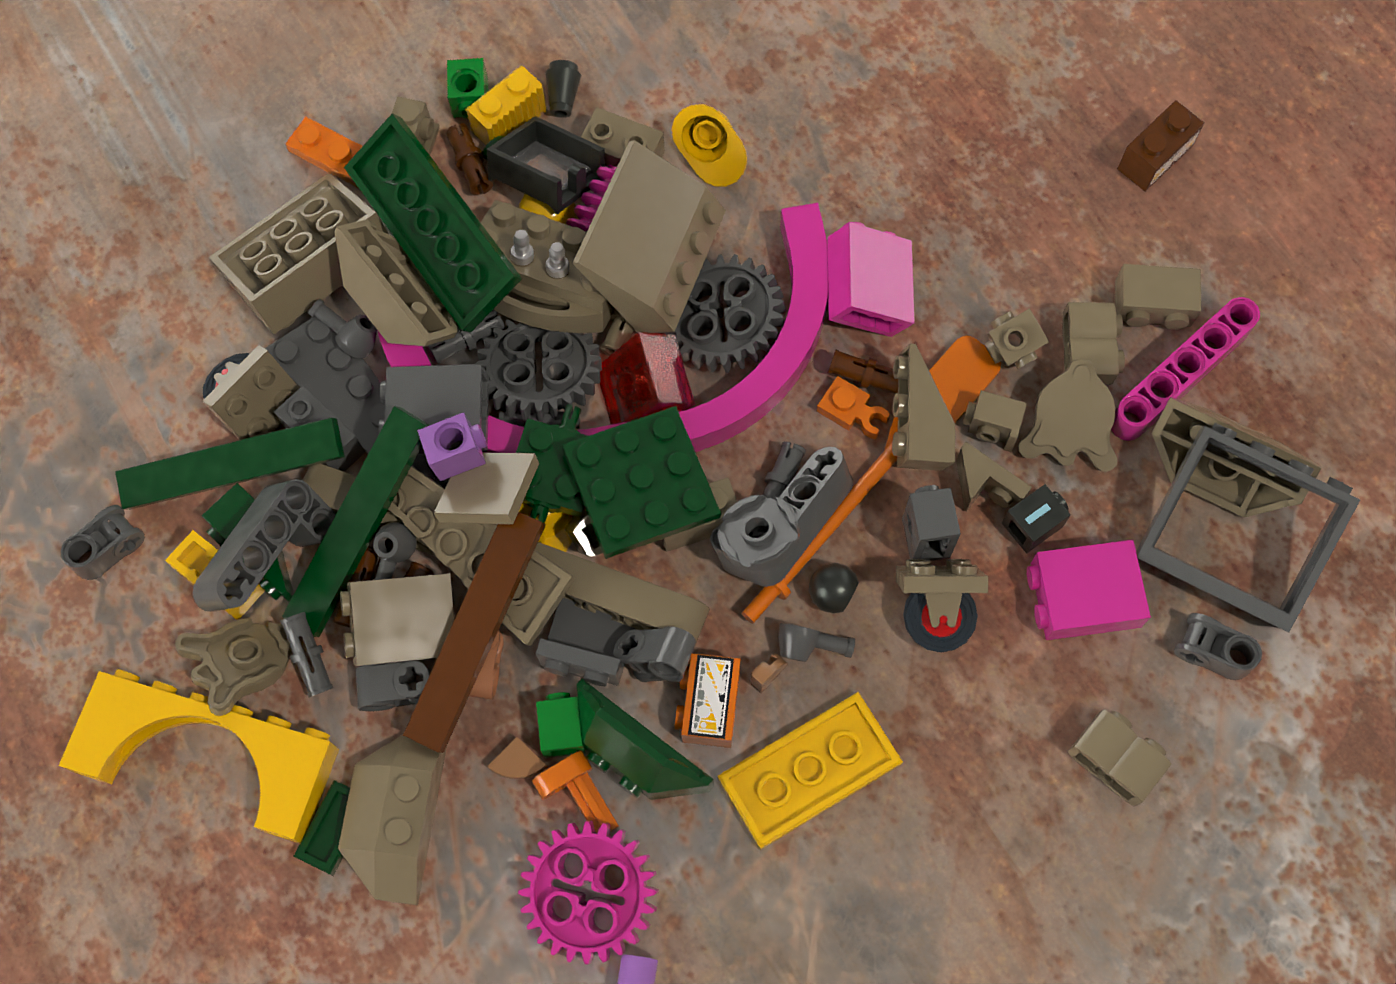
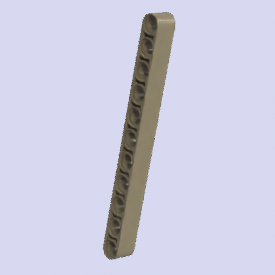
(600, 587)

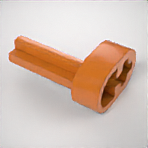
(574, 775)

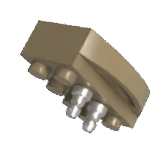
(552, 288)

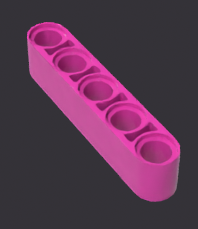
(1193, 354)

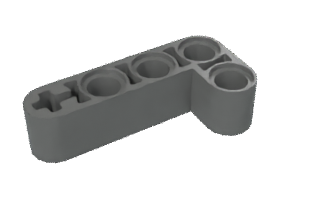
(814, 498)
(288, 513)

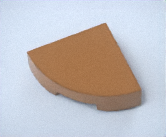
(767, 671)
(517, 762)

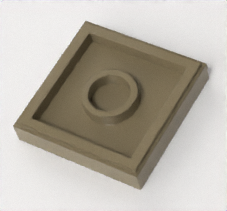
(489, 491)

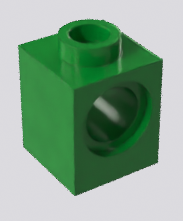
(464, 76)
(559, 725)

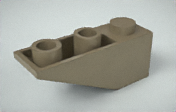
(924, 422)

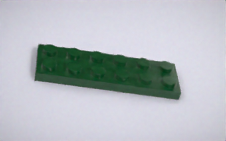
(432, 223)

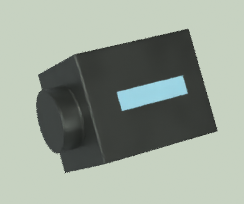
(1036, 518)

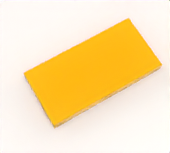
(809, 770)

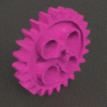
(579, 931)

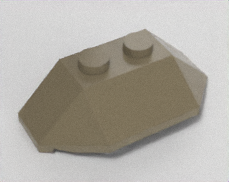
(390, 287)
(1219, 474)
(392, 818)

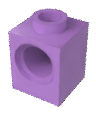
(440, 436)

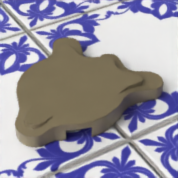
(1073, 417)
(236, 660)

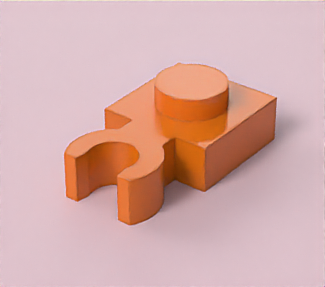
(848, 405)

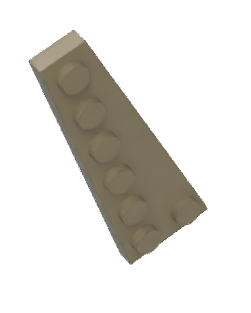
(463, 547)

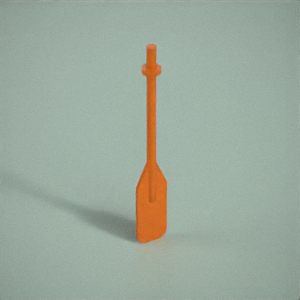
(959, 378)

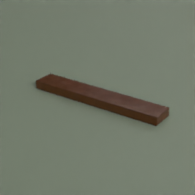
(473, 632)

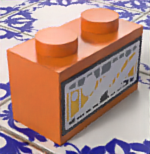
(709, 700)

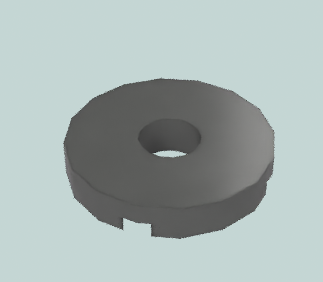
(761, 552)

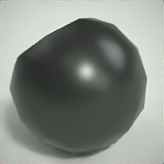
(832, 587)

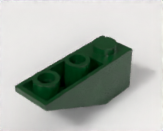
(224, 517)

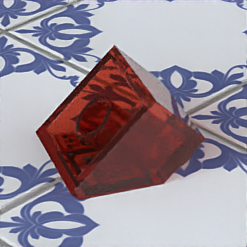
(645, 378)

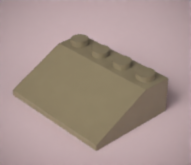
(649, 239)
(293, 253)

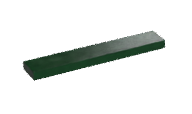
(230, 463)
(357, 519)

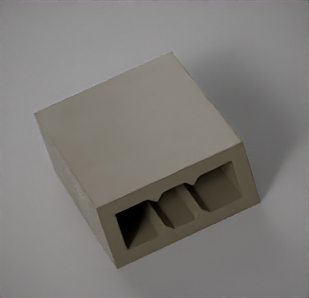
(397, 618)

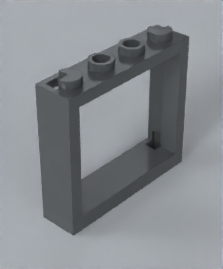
(1293, 472)

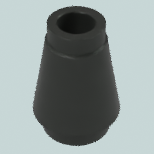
(562, 86)

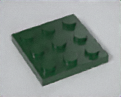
(641, 482)

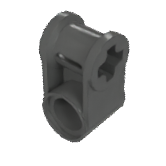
(104, 543)
(1215, 647)
(656, 653)
(387, 685)

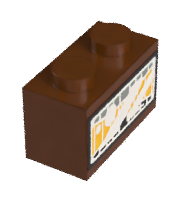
(1160, 145)

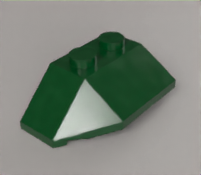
(633, 751)

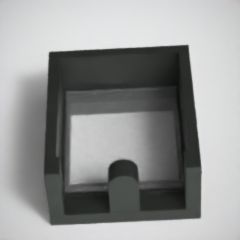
(545, 163)

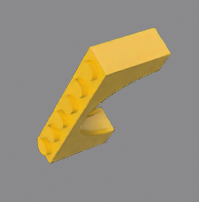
(126, 714)

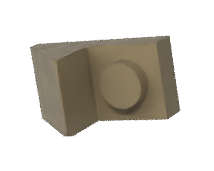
(982, 473)

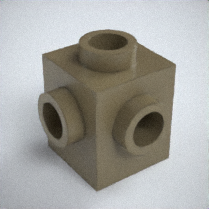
(1027, 330)

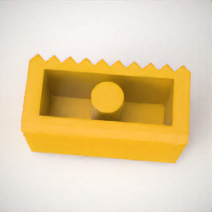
(507, 105)

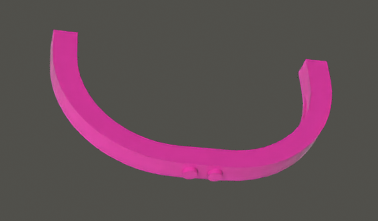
(764, 386)

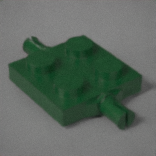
(553, 484)

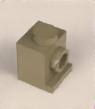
(418, 120)
(995, 419)

